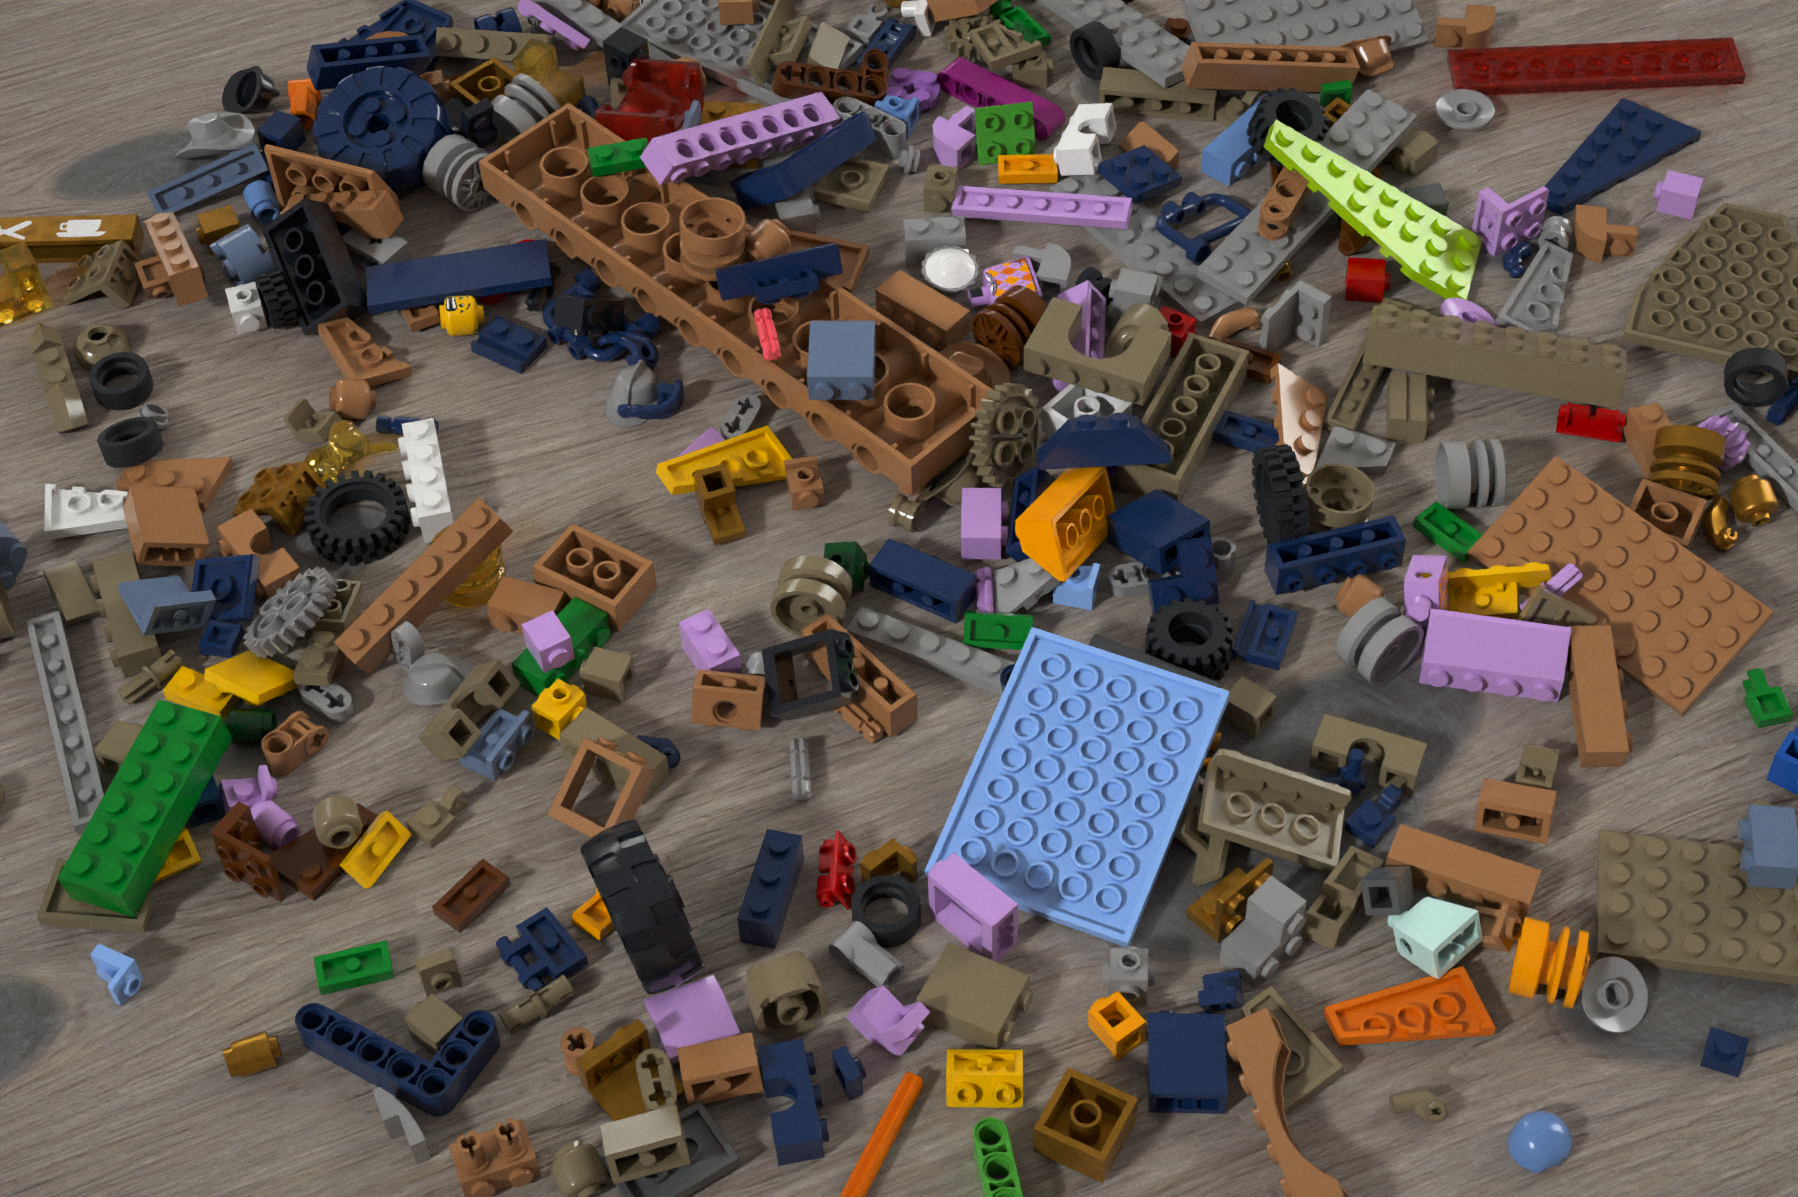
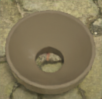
(91, 351)

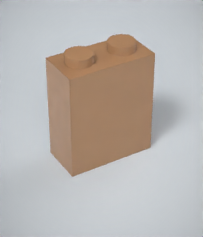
(165, 526)

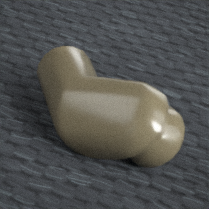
(1421, 1103)

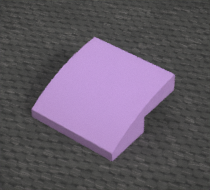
(691, 1015)

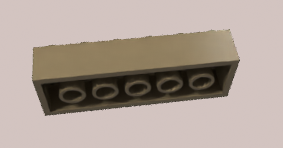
(1186, 414)

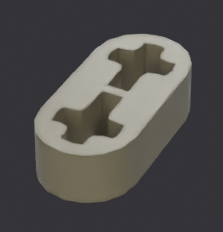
(664, 1082)

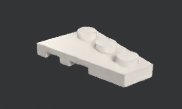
(82, 512)

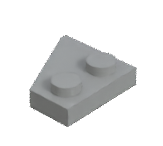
(1357, 450)
(1021, 586)

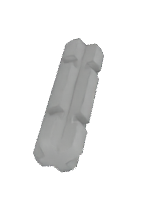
(800, 769)

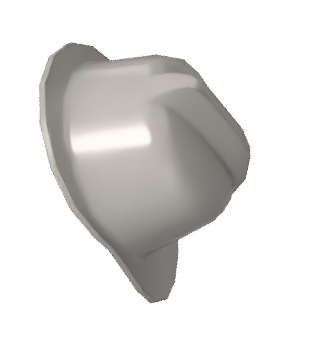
(633, 386)
(434, 678)

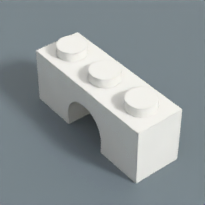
(1079, 145)

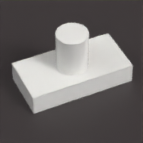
(921, 12)

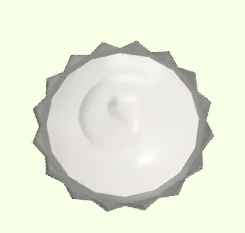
(950, 269)

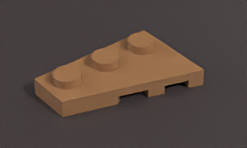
(358, 355)

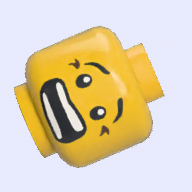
(461, 315)

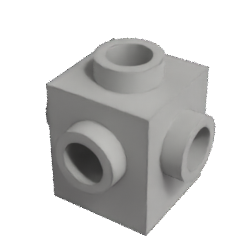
(1129, 973)

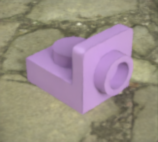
(248, 790)

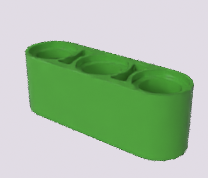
(995, 1159)

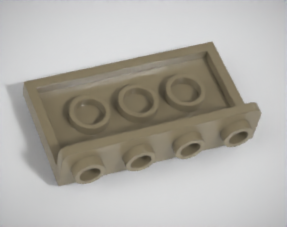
(1273, 809)

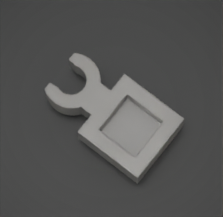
(865, 28)

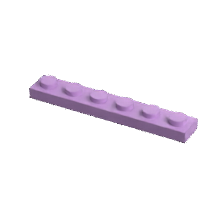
(1042, 207)

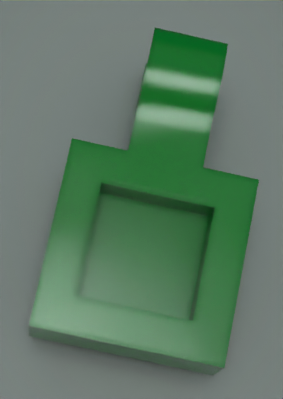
(1764, 703)

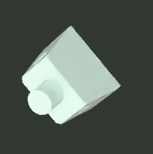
(1436, 934)

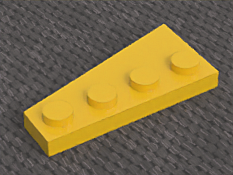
(748, 457)

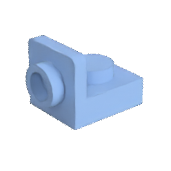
(117, 970)

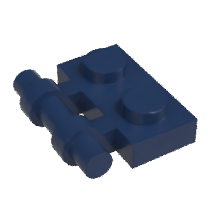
(550, 944)

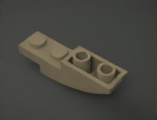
(321, 655)

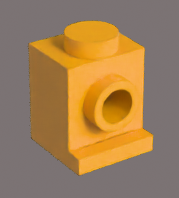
(1128, 1029)

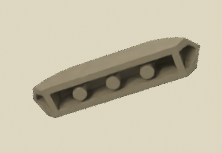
(57, 378)

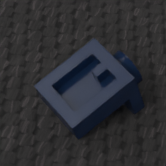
(1221, 991)

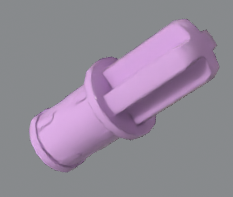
(1561, 582)

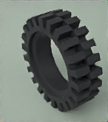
(351, 490)
(1280, 494)

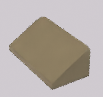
(828, 47)

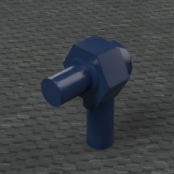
(1352, 776)

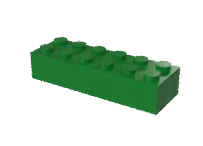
(145, 808)

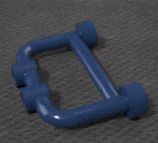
(1199, 247)
(580, 346)

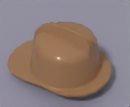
(1372, 55)

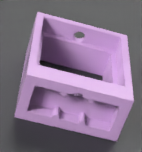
(972, 908)

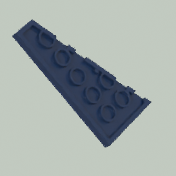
(1616, 150)

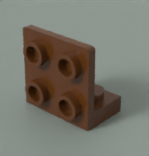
(241, 854)

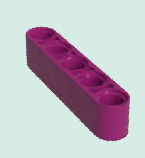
(985, 89)

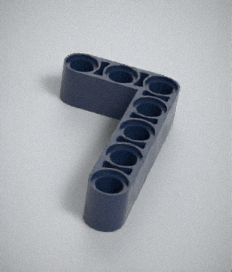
(805, 165)
(397, 1061)

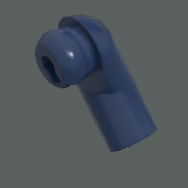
(588, 105)
(1513, 258)
(664, 746)

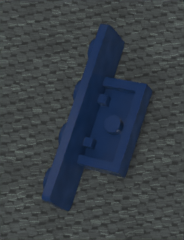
(780, 275)

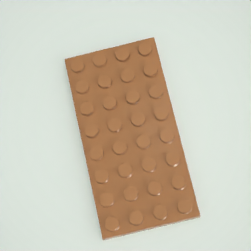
(1665, 605)

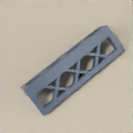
(208, 180)

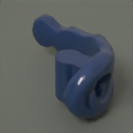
(639, 345)
(668, 396)

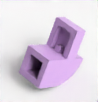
(955, 139)
(887, 1021)

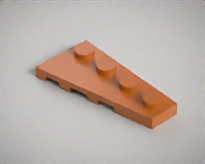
(1412, 1012)

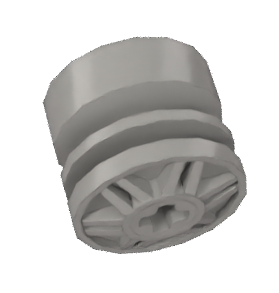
(523, 107)
(455, 172)
(1474, 473)

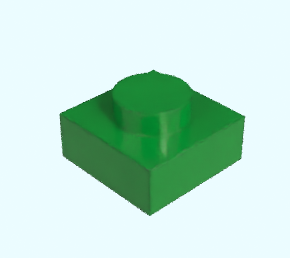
(1332, 90)

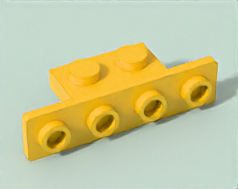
(1493, 590)

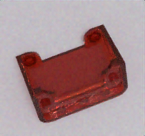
(655, 99)

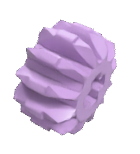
(1736, 443)

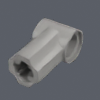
(859, 950)

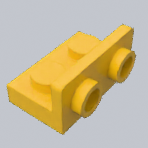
(984, 1078)

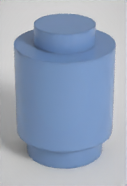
(261, 201)

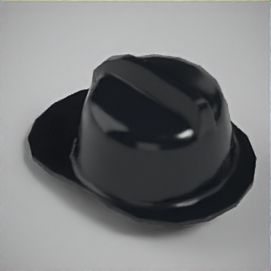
(249, 91)

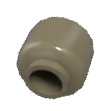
(337, 821)
(578, 1170)

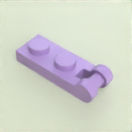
(552, 24)

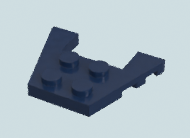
(410, 18)

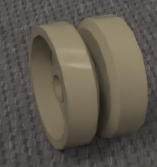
(808, 590)

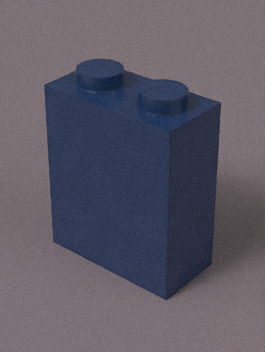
(1151, 528)
(1186, 1062)

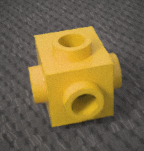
(558, 707)

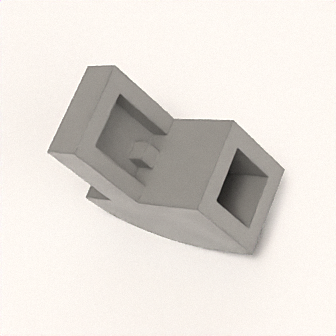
(1050, 267)

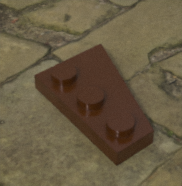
(310, 864)

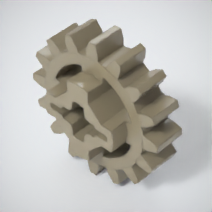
(958, 34)

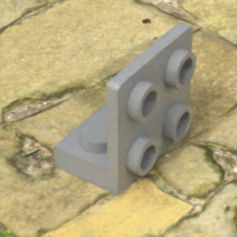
(1298, 312)

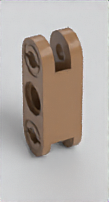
(1283, 204)

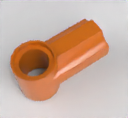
(304, 101)

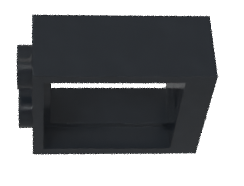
(781, 676)

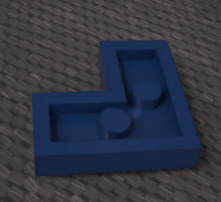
(1196, 576)

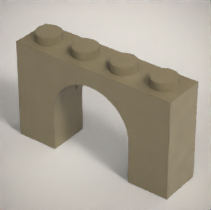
(1125, 376)

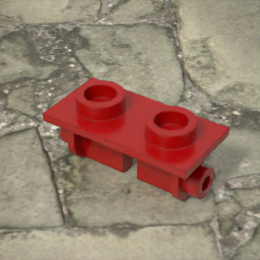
(1579, 421)
(837, 858)

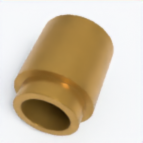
(252, 1054)

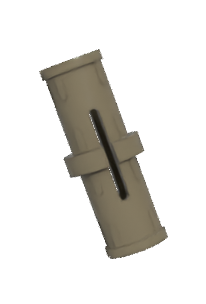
(536, 1004)

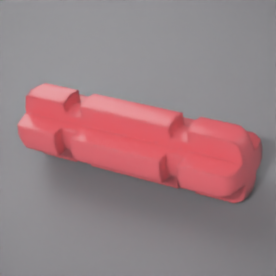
(767, 334)

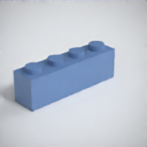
(1230, 153)

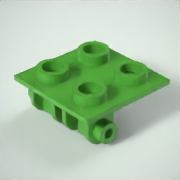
(1004, 131)

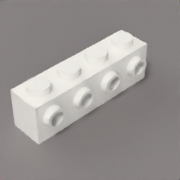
(428, 478)

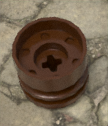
(1009, 323)

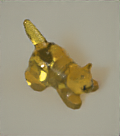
(344, 449)

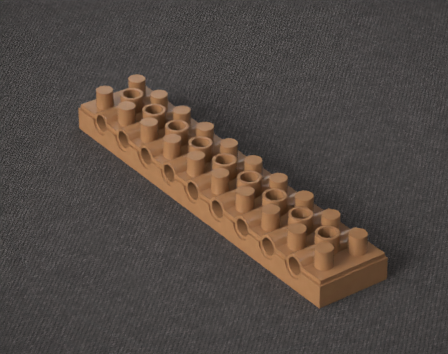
(632, 239)

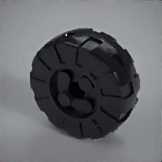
(643, 906)

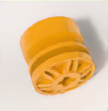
(1549, 963)

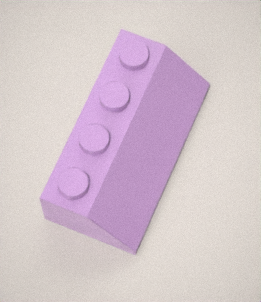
(1494, 655)

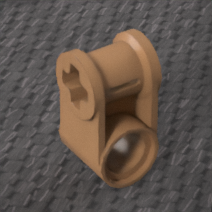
(291, 743)

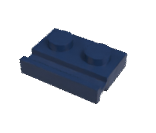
(509, 344)
(1265, 635)

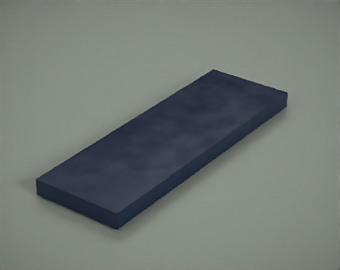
(457, 274)

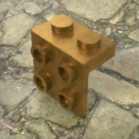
(611, 1073)

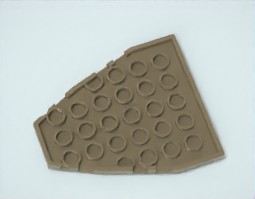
(1723, 290)

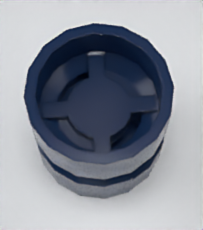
(504, 20)

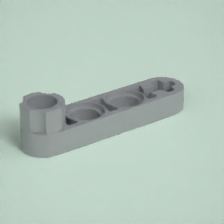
(1224, 559)

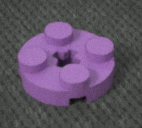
(921, 83)

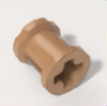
(580, 1042)

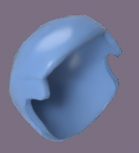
(1539, 1141)

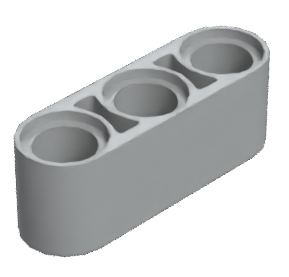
(888, 129)

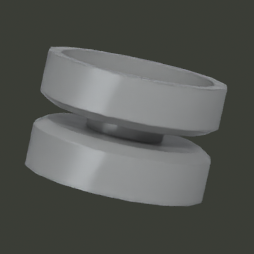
(1379, 641)

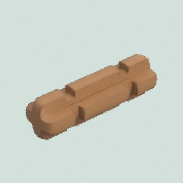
(861, 721)

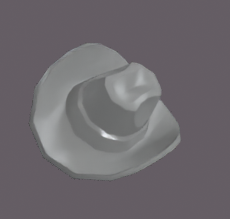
(218, 134)

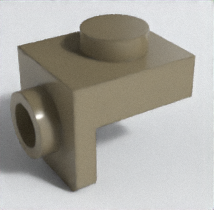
(308, 424)
(1537, 766)

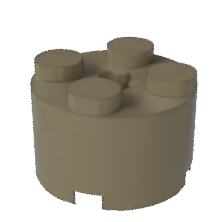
(785, 996)

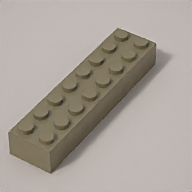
(1496, 356)

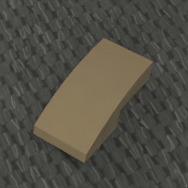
(71, 592)

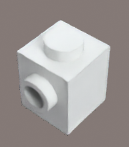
(246, 308)

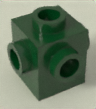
(852, 559)

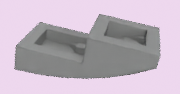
(399, 1122)

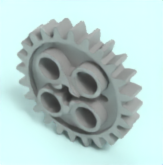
(290, 612)

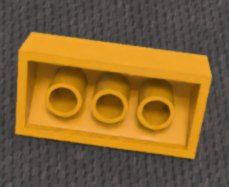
(1067, 520)

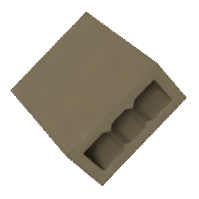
(975, 997)

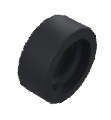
(1094, 48)
(1755, 394)
(126, 396)
(130, 442)
(888, 887)

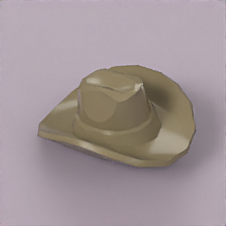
(1129, 324)

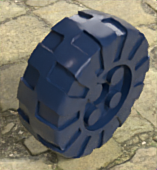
(382, 124)

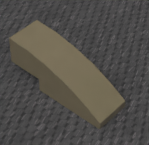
(1339, 898)

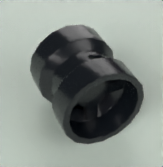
(1096, 278)

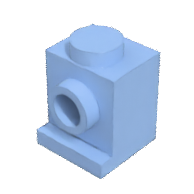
(1079, 588)

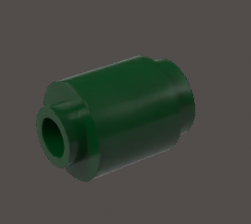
(250, 724)

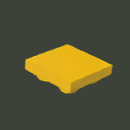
(251, 678)

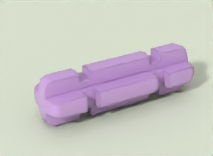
(985, 590)

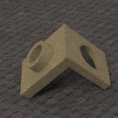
(438, 972)

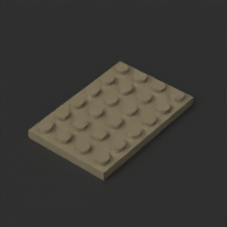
(1691, 910)

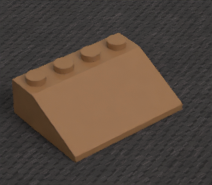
(309, 174)

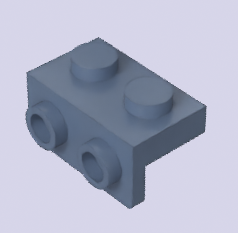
(499, 743)

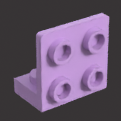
(1508, 224)

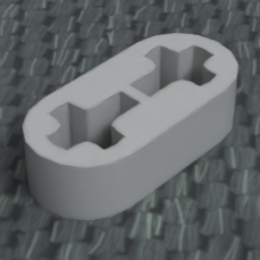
(735, 418)
(406, 644)
(322, 702)

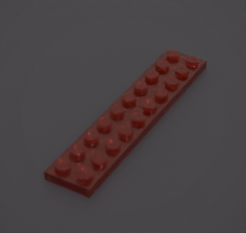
(1596, 66)

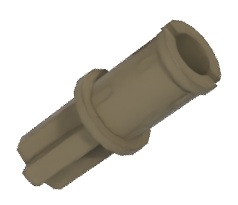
(150, 677)

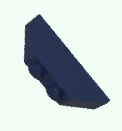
(1102, 443)

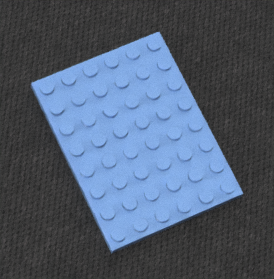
(1082, 783)

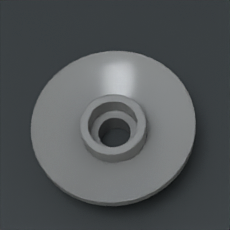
(1465, 109)
(1626, 995)

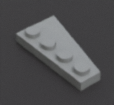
(1539, 293)

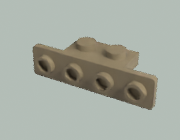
(778, 40)
(1210, 849)

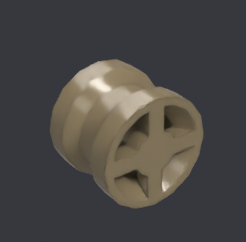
(906, 513)

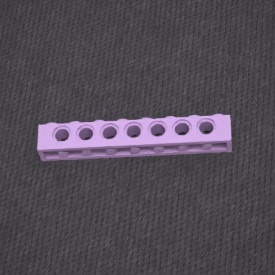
(739, 138)

